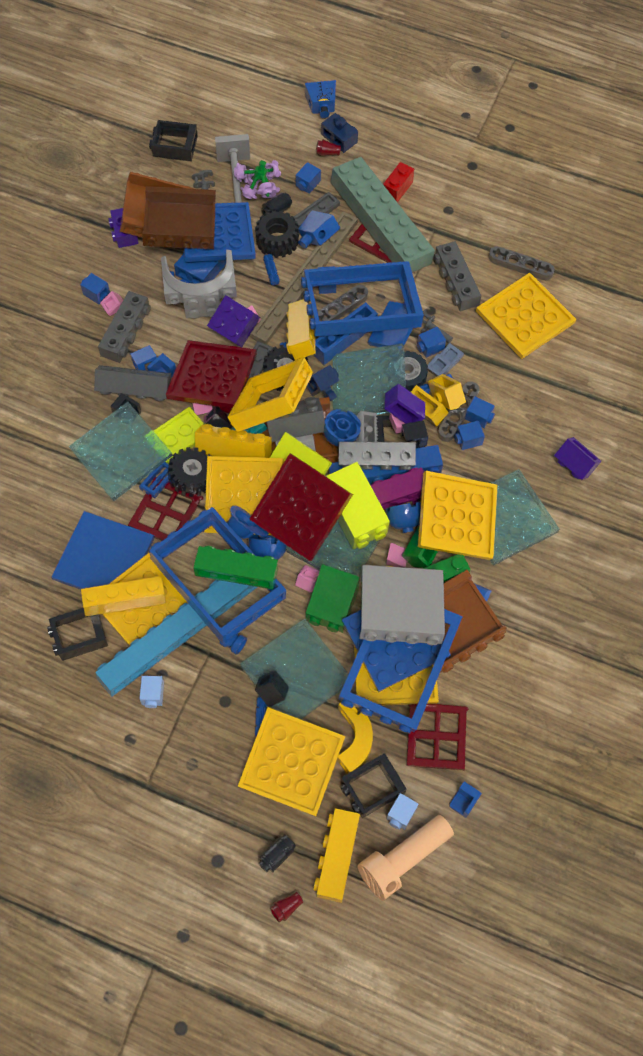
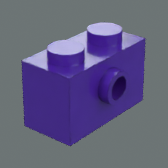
(122, 239)
(404, 405)
(577, 458)

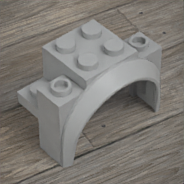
(199, 298)

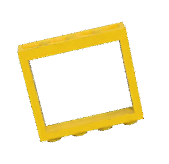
(292, 375)

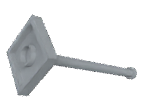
(233, 149)

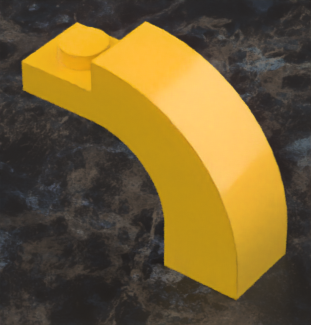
(360, 749)

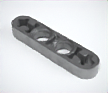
(522, 261)
(342, 309)
(460, 412)

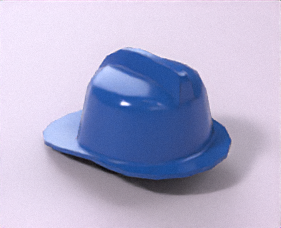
(242, 525)

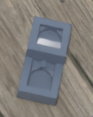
(446, 360)

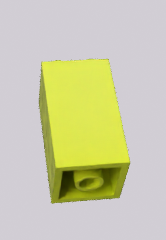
(363, 516)

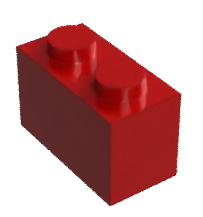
(399, 180)

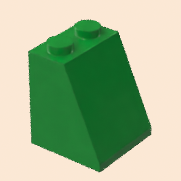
(332, 598)

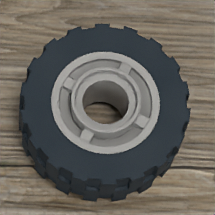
(418, 369)

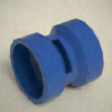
(235, 643)

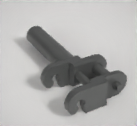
(202, 184)
(429, 325)

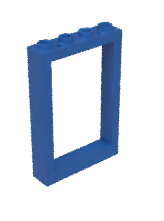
(358, 274)
(186, 533)
(389, 716)

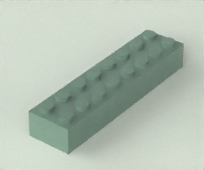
(381, 214)

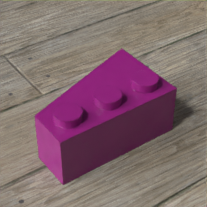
(399, 488)

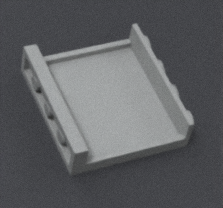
(402, 605)

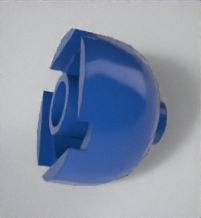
(341, 427)
(404, 516)
(266, 546)

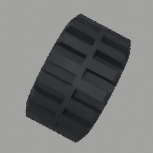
(277, 223)

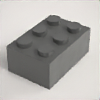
(304, 421)

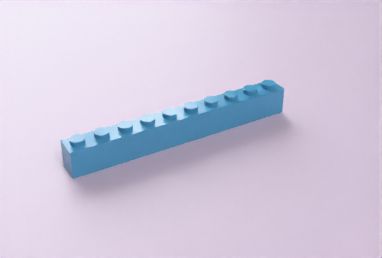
(168, 636)

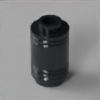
(279, 203)
(276, 853)

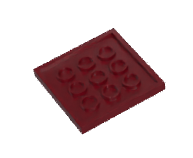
(211, 374)
(301, 507)

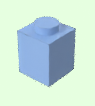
(151, 691)
(402, 812)

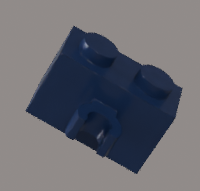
(339, 132)
(322, 381)

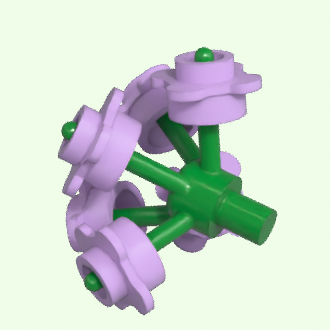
(253, 177)

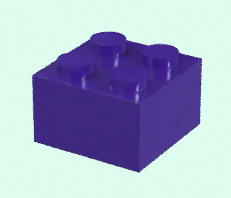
(233, 321)

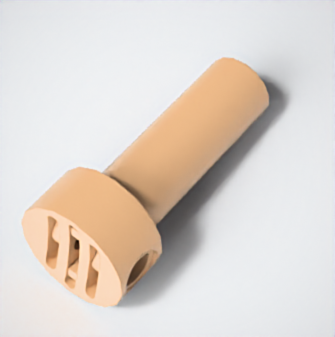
(384, 872)

